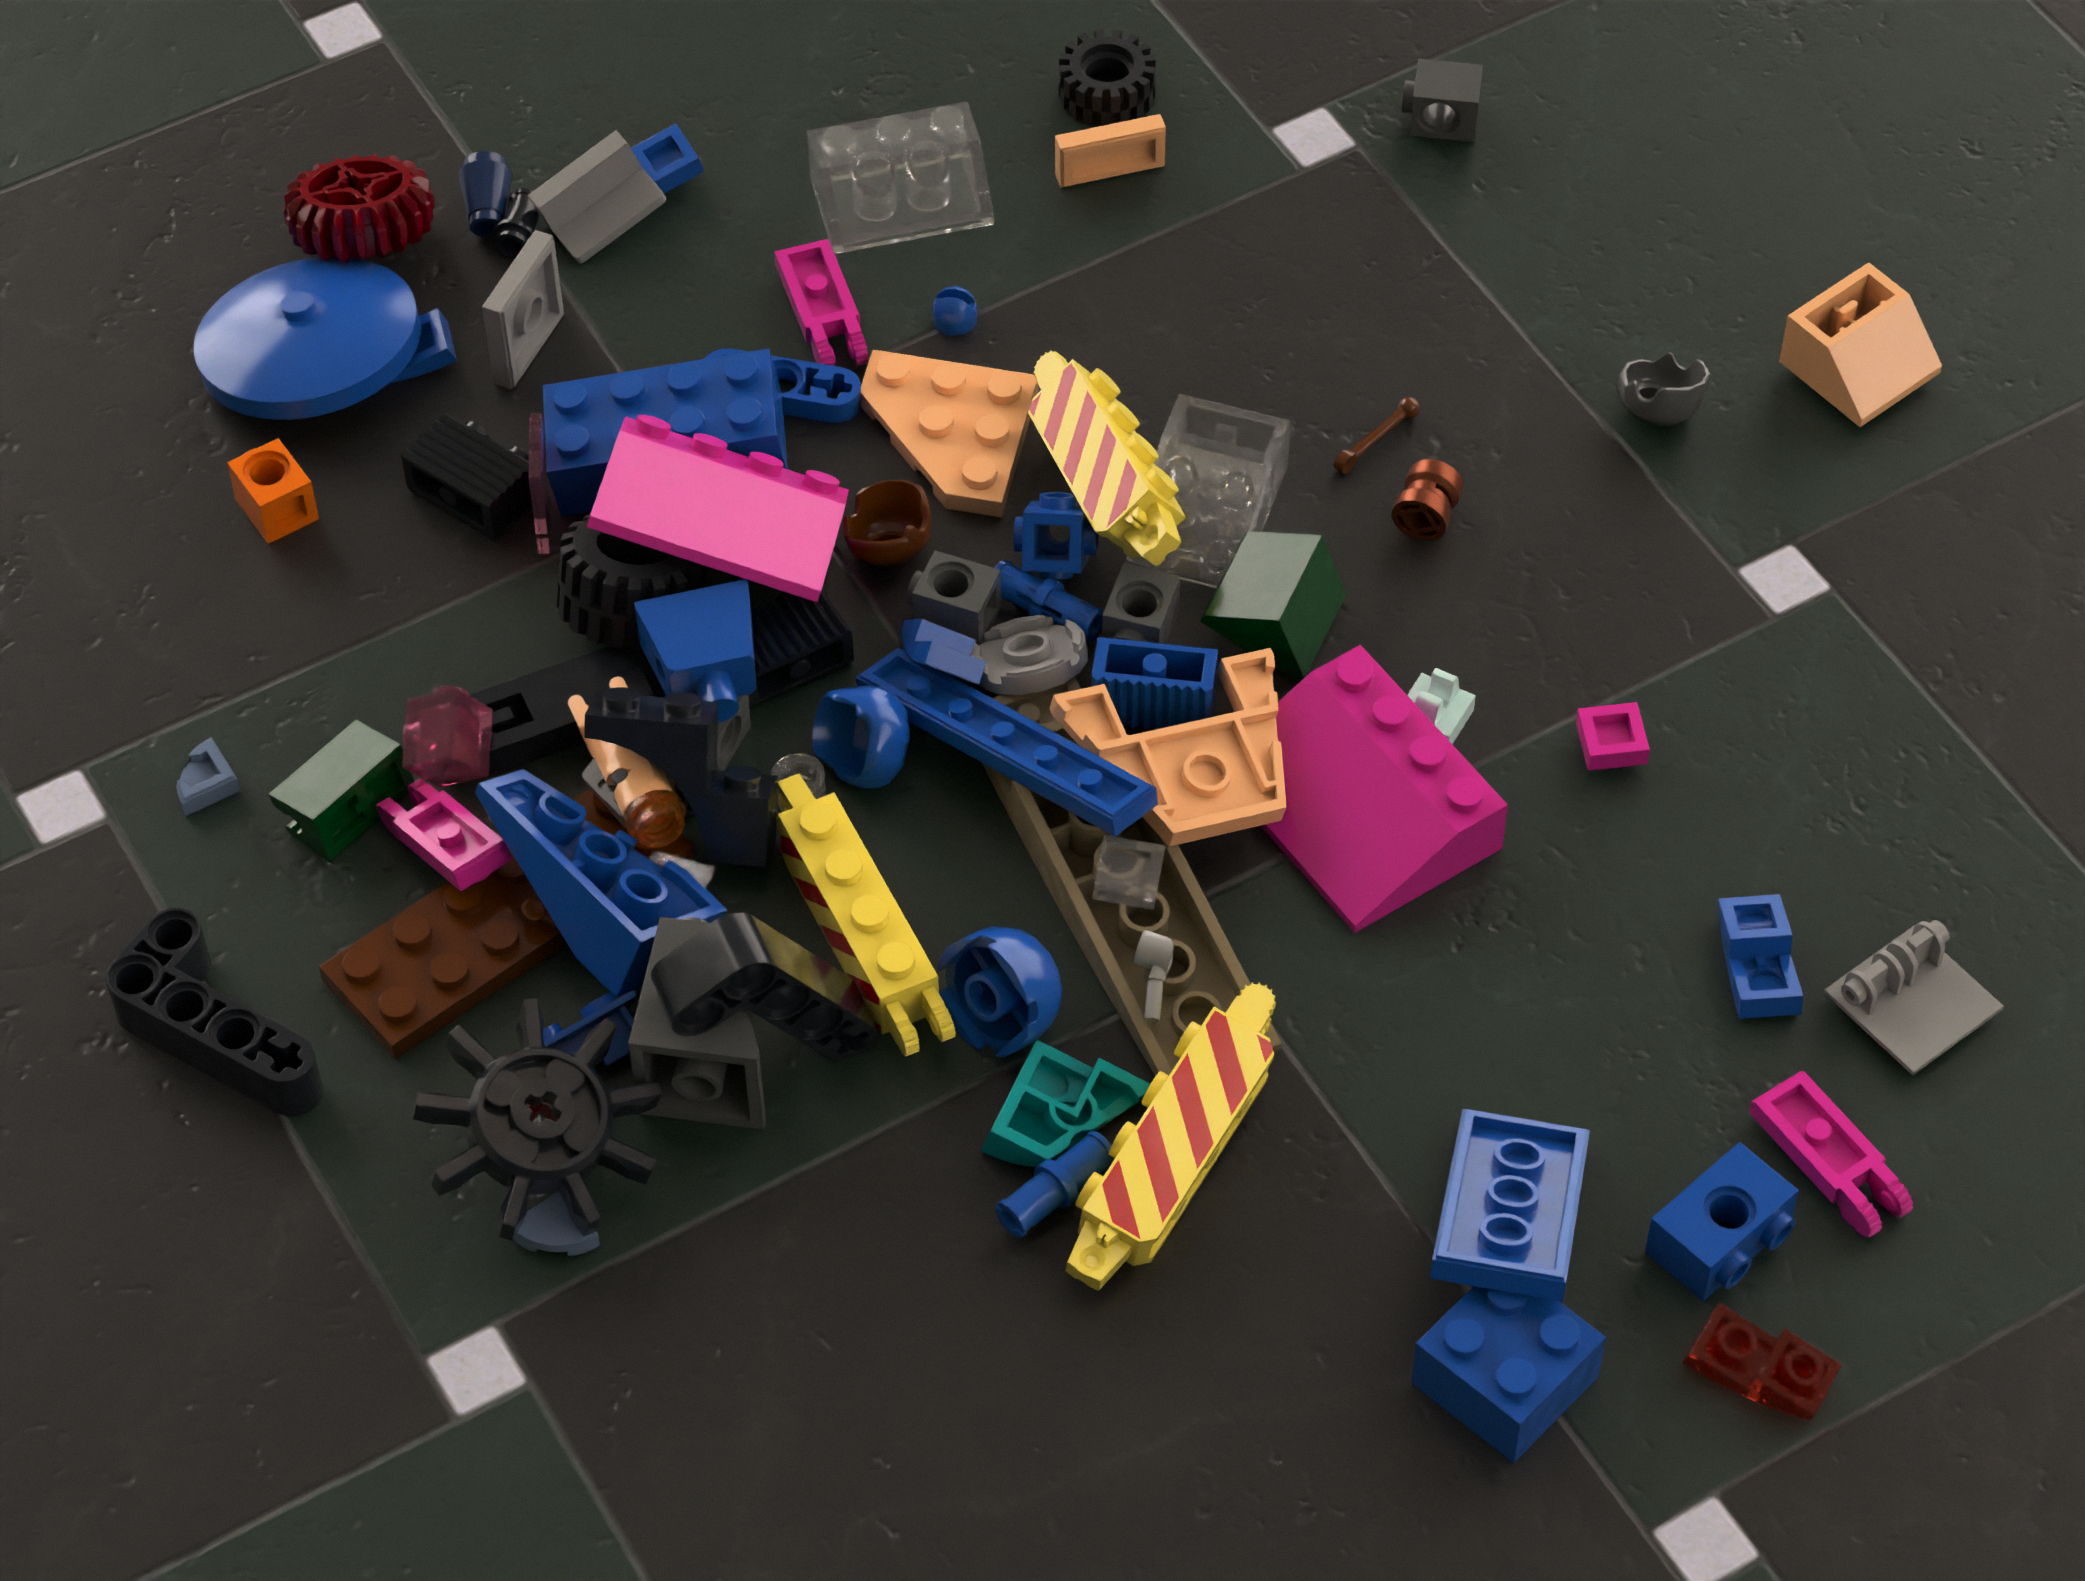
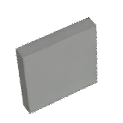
(523, 309)

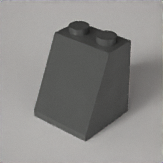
(702, 1075)

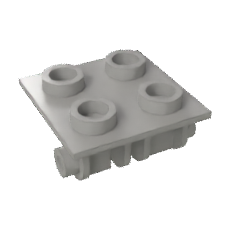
(1914, 997)

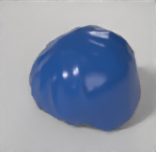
(861, 735)

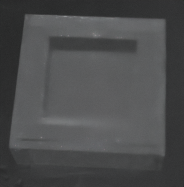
(1128, 872)

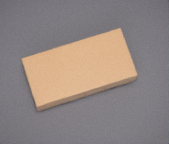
(1110, 150)

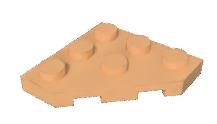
(952, 424)

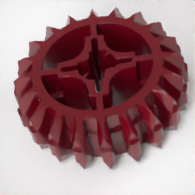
(359, 207)

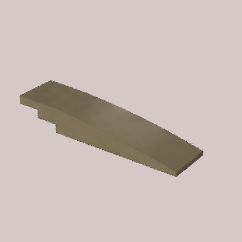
(1067, 857)

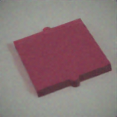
(539, 483)

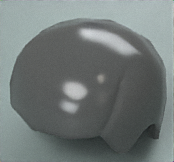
(1662, 389)

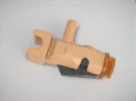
(631, 786)

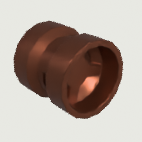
(1427, 501)

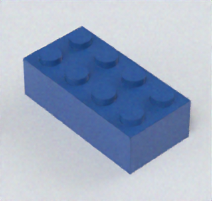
(716, 396)

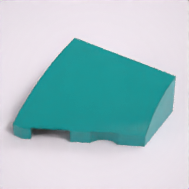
(1057, 1105)

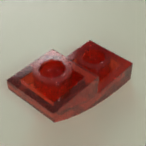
(1770, 1370)

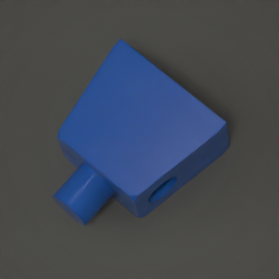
(701, 643)

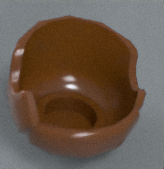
(888, 523)

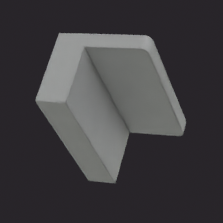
(597, 197)

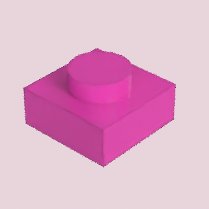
(1612, 736)

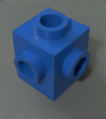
(1041, 550)

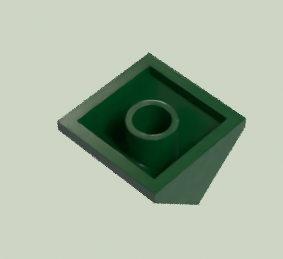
(1279, 597)

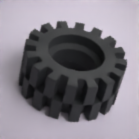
(1107, 57)

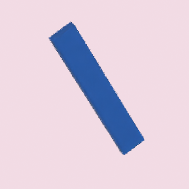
(1014, 744)

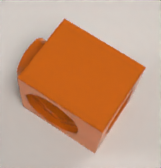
(273, 490)

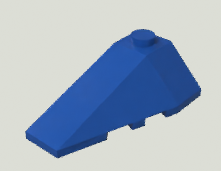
(592, 881)

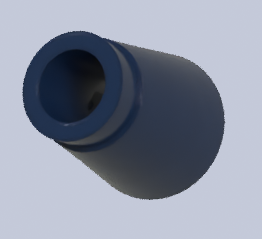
(485, 190)

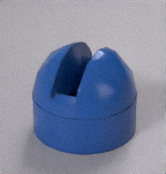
(954, 311)

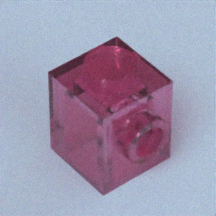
(447, 736)

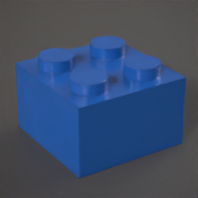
(1507, 1365)

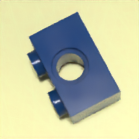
(1732, 1191)

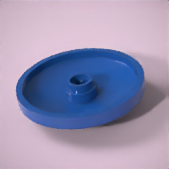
(307, 338)

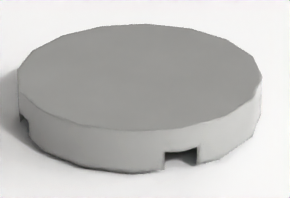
(1030, 655)

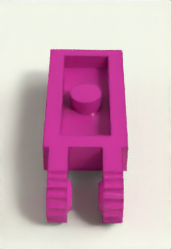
(821, 300)
(445, 835)
(1830, 1151)

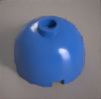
(1000, 989)

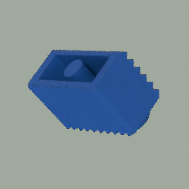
(1156, 681)

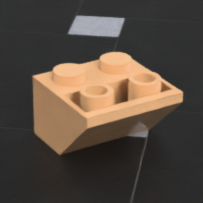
(1860, 345)

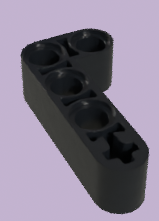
(168, 968)
(757, 968)

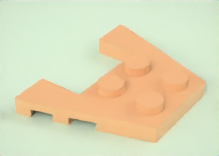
(1206, 772)

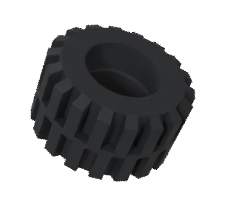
(607, 574)

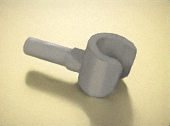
(1155, 954)

